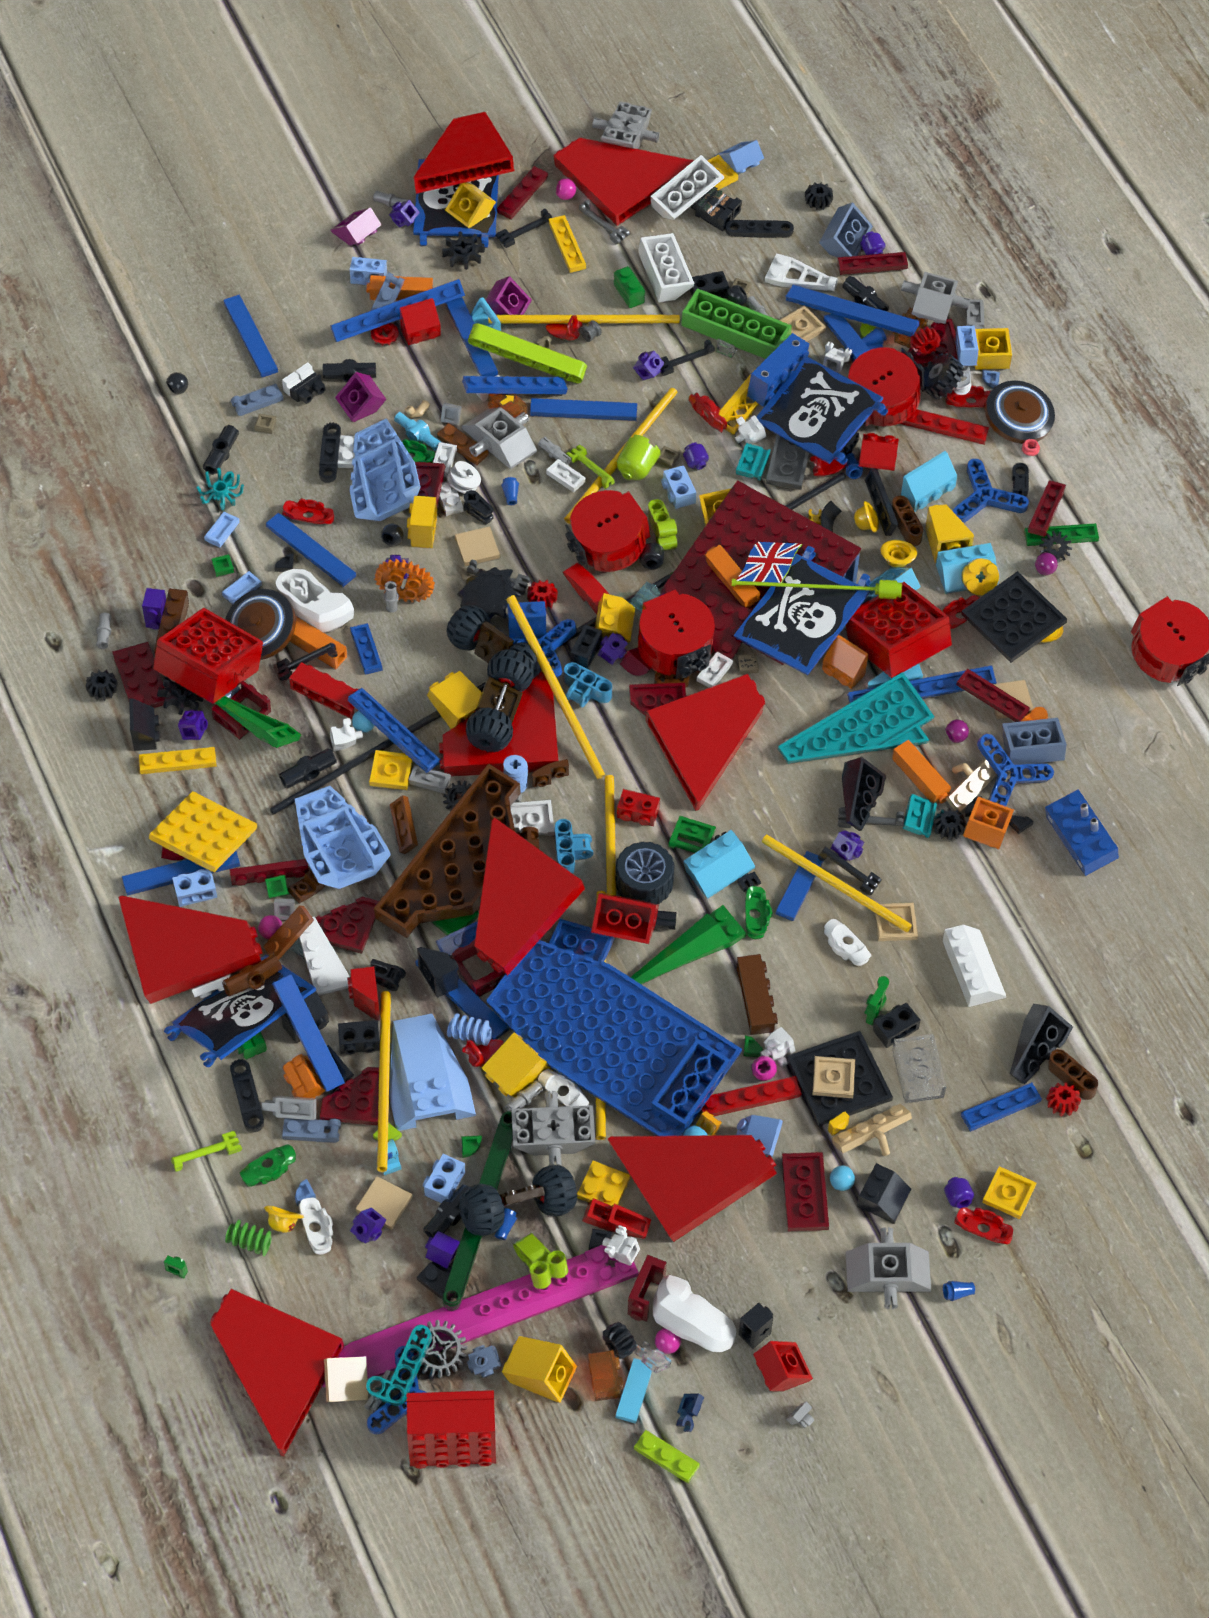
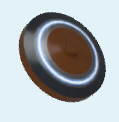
(1019, 411)
(265, 616)

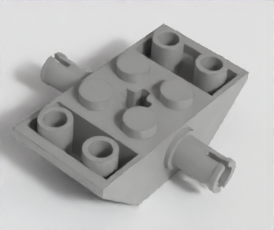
(627, 126)
(935, 297)
(501, 436)
(553, 1129)
(869, 1270)

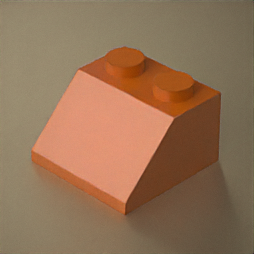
(845, 662)
(988, 822)

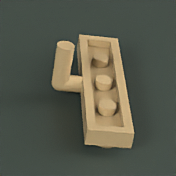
(972, 784)
(873, 1128)

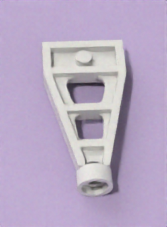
(780, 266)

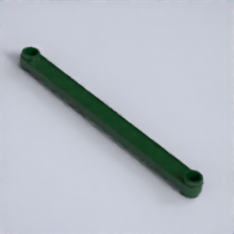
(470, 1242)

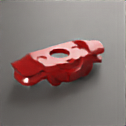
(975, 393)
(705, 404)
(320, 514)
(956, 607)
(998, 1231)

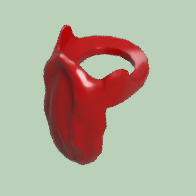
(565, 331)
(824, 469)
(481, 1054)

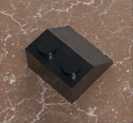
(143, 726)
(438, 970)
(317, 1011)
(884, 1193)

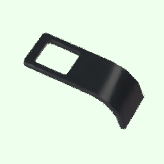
(829, 515)

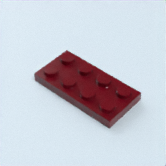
(137, 674)
(805, 1191)

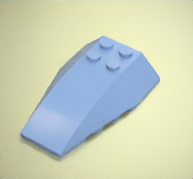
(382, 473)
(338, 840)
(425, 1074)

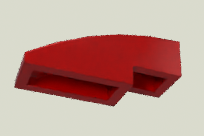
(585, 585)
(609, 1217)

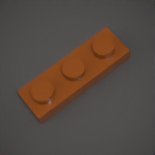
(453, 436)
(403, 824)
(289, 932)

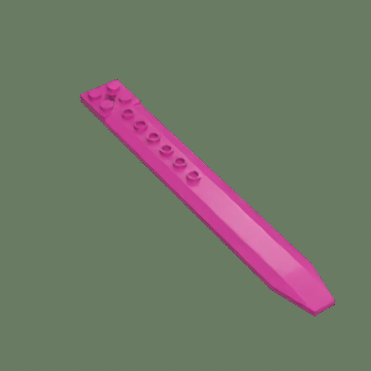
(496, 1308)

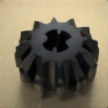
(818, 195)
(101, 685)
(949, 824)
(619, 1340)

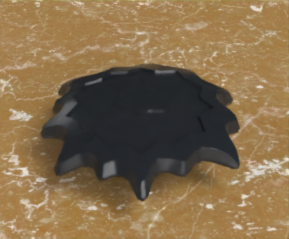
(489, 591)

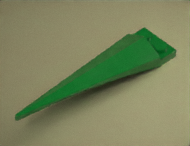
(262, 726)
(705, 937)

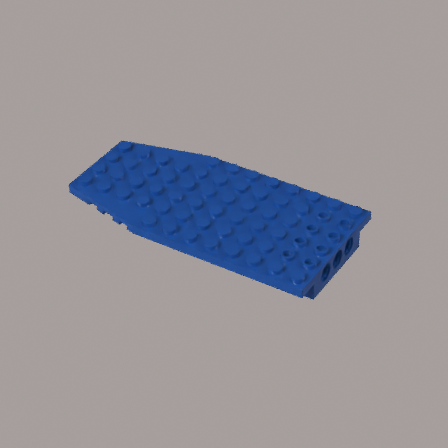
(614, 1037)

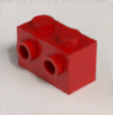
(638, 807)

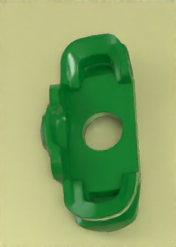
(419, 451)
(756, 900)
(256, 1173)

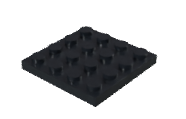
(1014, 616)
(869, 1083)

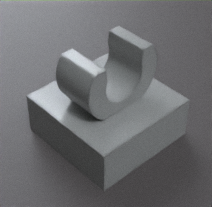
(451, 413)
(284, 908)
(801, 1415)

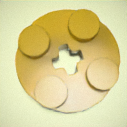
(974, 568)

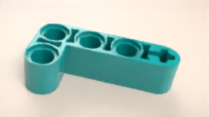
(403, 1364)

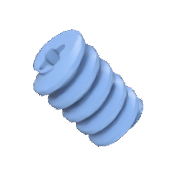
(516, 768)
(469, 1030)

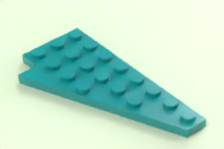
(868, 724)

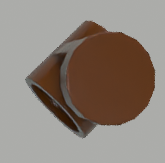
(531, 835)

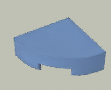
(991, 378)
(304, 1191)

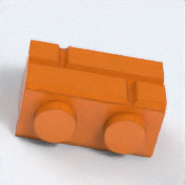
(302, 1077)

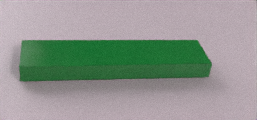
(1076, 533)

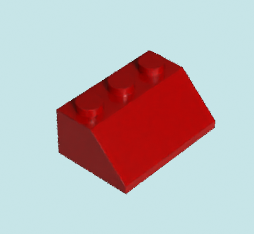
(624, 918)

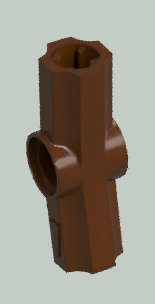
(244, 980)

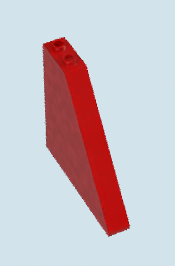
(464, 153)
(617, 176)
(706, 732)
(532, 737)
(519, 898)
(185, 946)
(693, 1175)
(275, 1361)

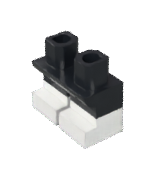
(302, 384)

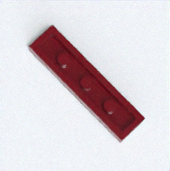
(522, 192)
(872, 263)
(1046, 508)
(993, 696)
(259, 873)

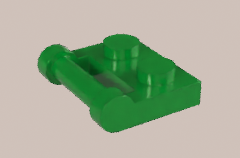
(693, 831)
(877, 1000)

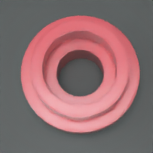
(1033, 444)

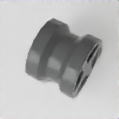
(590, 331)

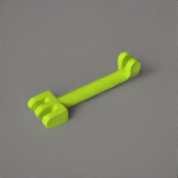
(580, 454)
(228, 1142)

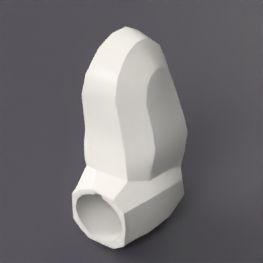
(314, 601)
(691, 1316)

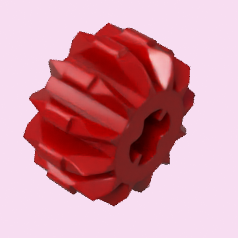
(925, 341)
(542, 592)
(1056, 1096)

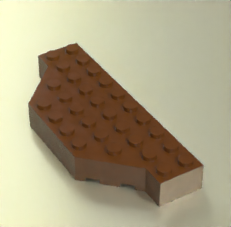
(450, 867)

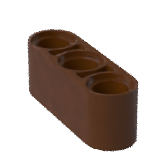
(907, 520)
(1070, 1065)

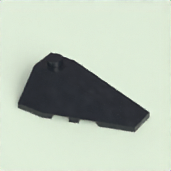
(861, 788)
(1040, 1035)

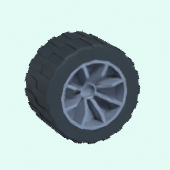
(645, 872)

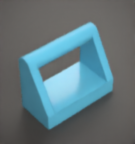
(482, 312)

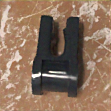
(478, 507)
(387, 974)

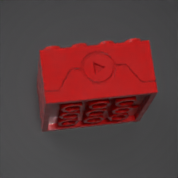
(899, 631)
(208, 655)
(451, 1428)

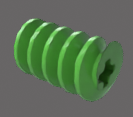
(248, 1238)

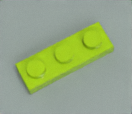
(666, 1456)

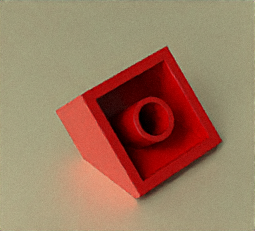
(420, 322)
(879, 451)
(363, 991)
(782, 1365)

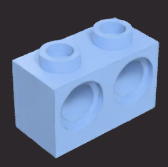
(363, 268)
(966, 345)
(679, 487)
(195, 891)
(448, 1180)

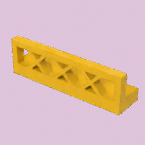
(736, 403)

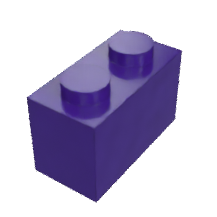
(153, 607)

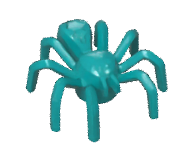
(222, 488)

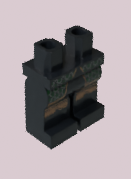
(717, 208)

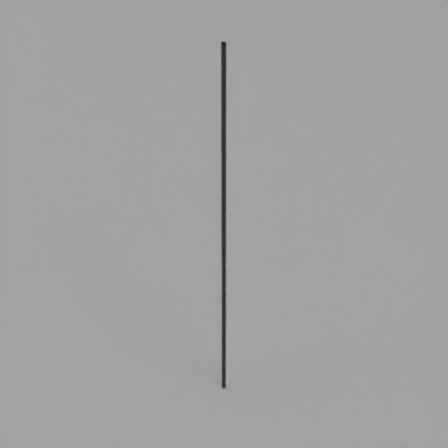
(435, 715)

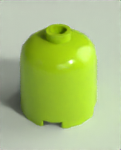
(637, 458)

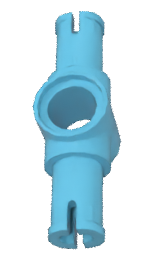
(417, 430)

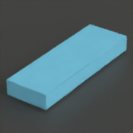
(634, 1392)

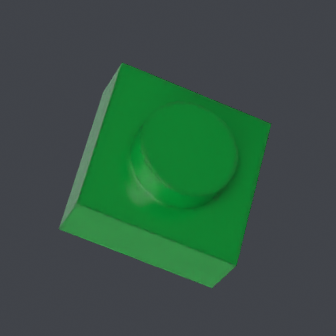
(222, 565)
(277, 887)
(176, 1266)

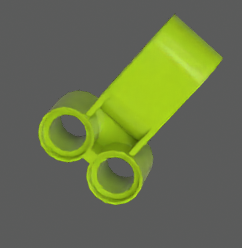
(662, 525)
(541, 1262)

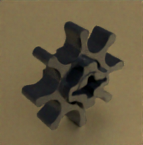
(463, 250)
(178, 696)

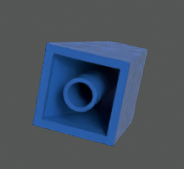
(536, 616)

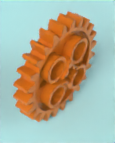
(418, 583)

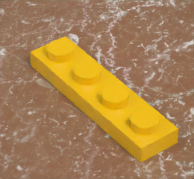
(567, 243)
(177, 760)

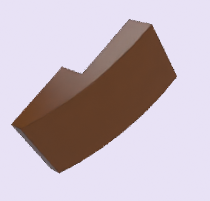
(543, 776)
(305, 888)

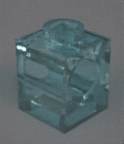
(646, 593)

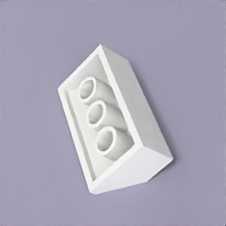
(685, 188)
(665, 266)
(972, 965)

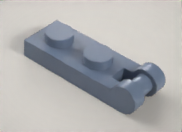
(386, 294)
(257, 399)
(311, 1130)

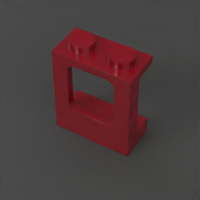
(228, 721)
(481, 985)
(652, 1271)

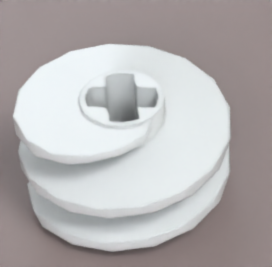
(463, 477)

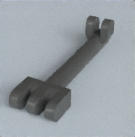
(616, 234)
(521, 581)
(898, 821)

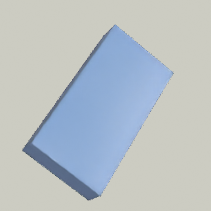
(221, 529)
(243, 585)

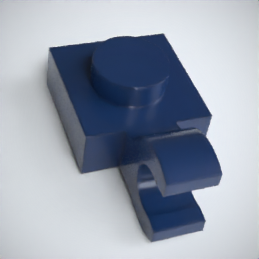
(688, 1408)

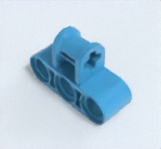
(582, 691)
(573, 842)

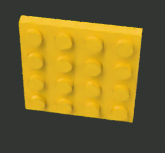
(203, 831)

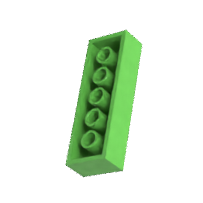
(734, 324)

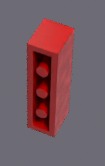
(323, 689)

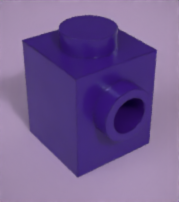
(441, 1249)

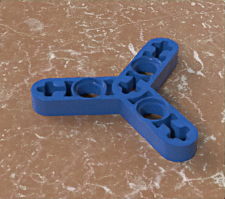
(986, 489)
(564, 631)
(1007, 765)
(392, 1419)

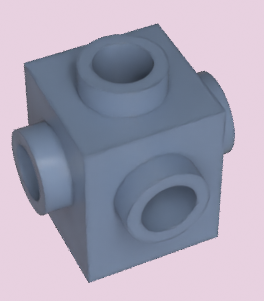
(491, 1362)

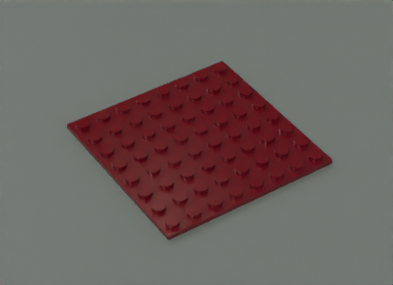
(737, 526)

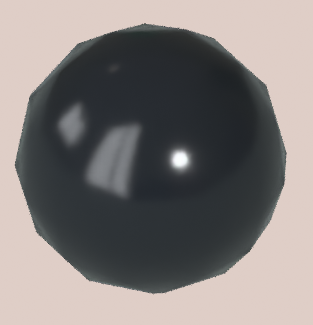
(736, 294)
(177, 383)
(392, 534)

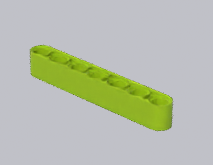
(527, 353)

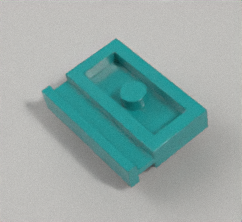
(753, 461)
(919, 815)

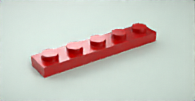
(948, 426)
(752, 1096)

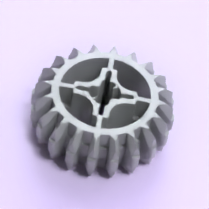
(447, 1344)

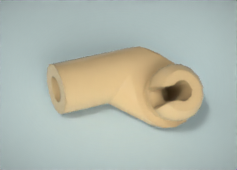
(412, 412)

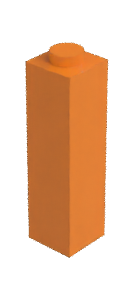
(411, 286)
(727, 570)
(311, 639)
(921, 772)

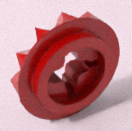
(389, 329)

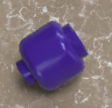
(872, 243)
(695, 456)
(958, 1192)

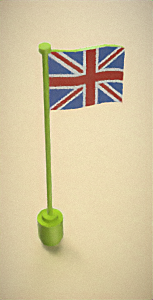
(771, 562)

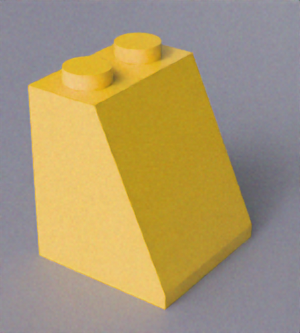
(946, 530)
(454, 698)
(514, 1066)
(540, 1367)

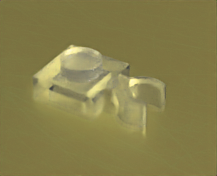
(653, 1359)

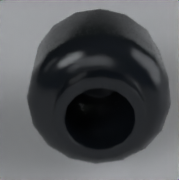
(652, 556)

